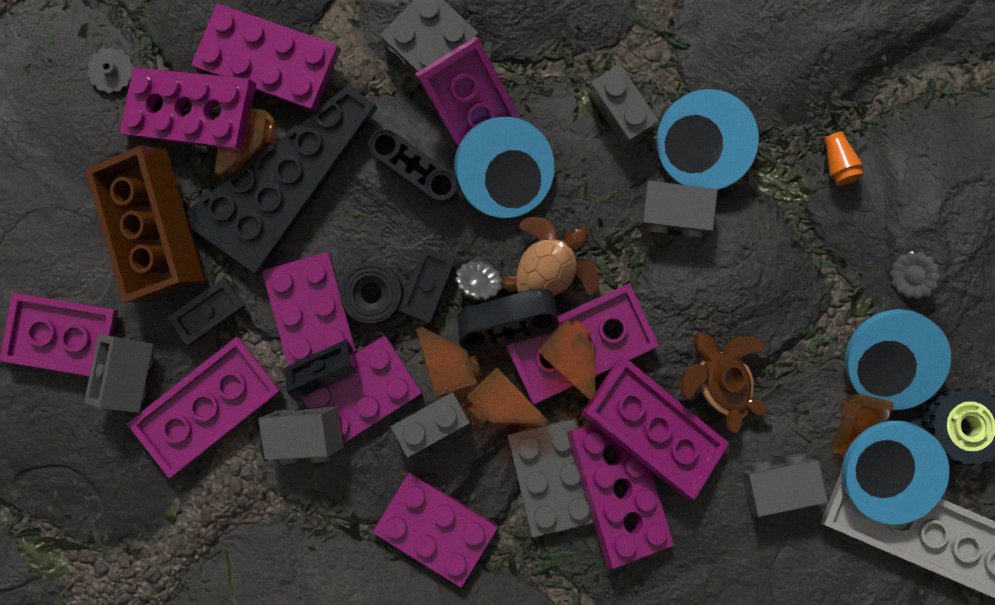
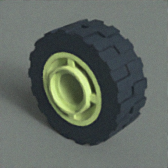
(944, 421)

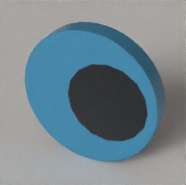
(707, 139)
(504, 167)
(898, 358)
(895, 472)

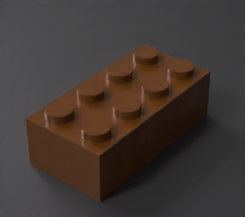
(144, 224)

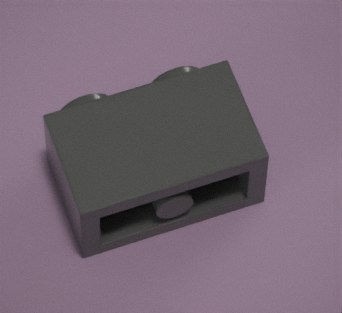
(622, 105)
(678, 209)
(119, 373)
(430, 424)
(301, 434)
(784, 485)

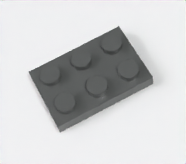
(549, 478)

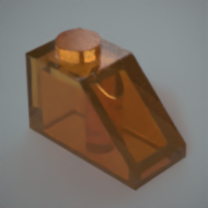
(259, 134)
(572, 356)
(447, 363)
(503, 403)

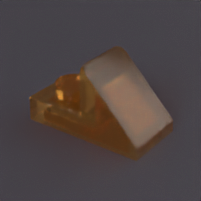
(859, 414)

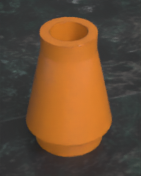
(842, 160)

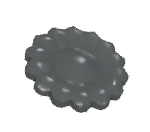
(110, 70)
(915, 275)
(478, 280)

